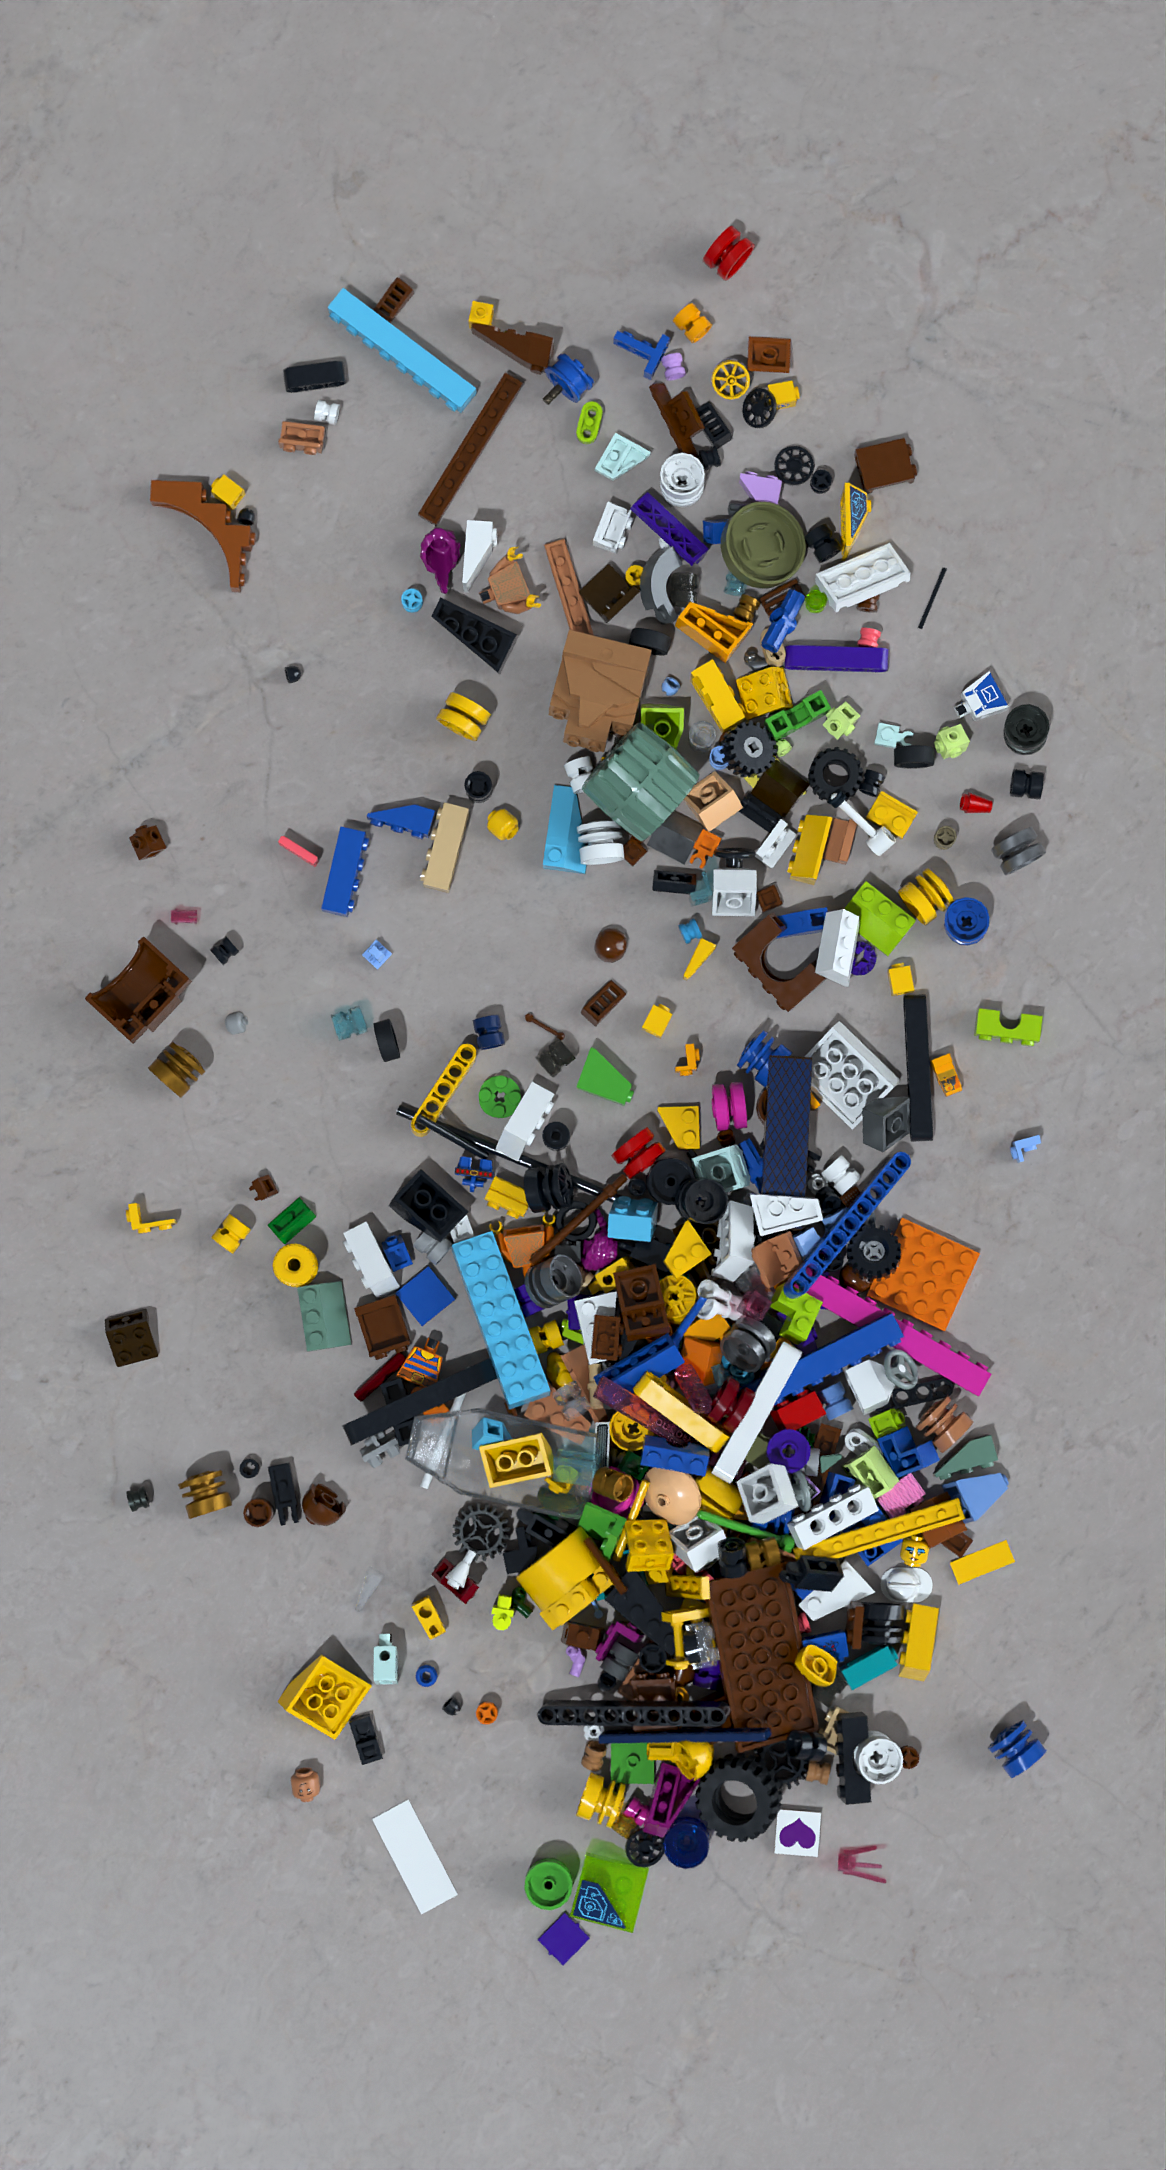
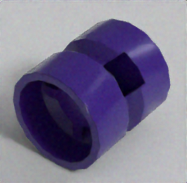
(528, 1306)
(708, 1678)

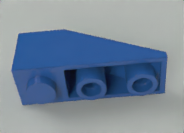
(409, 818)
(803, 922)

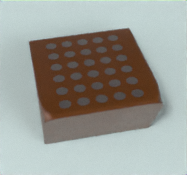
(849, 1196)

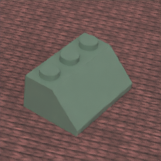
(324, 1316)

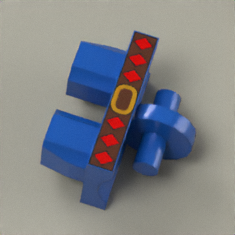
(484, 1171)

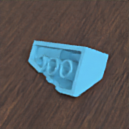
(562, 836)

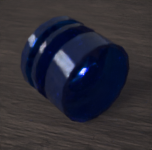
(685, 1855)

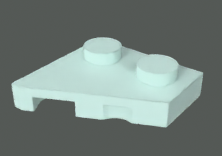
(620, 457)

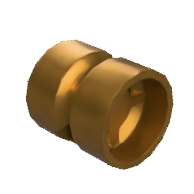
(612, 1484)
(769, 1553)

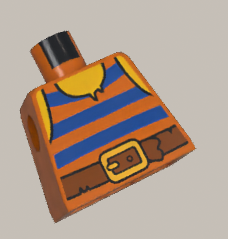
(422, 1364)

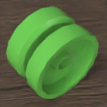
(548, 1870)

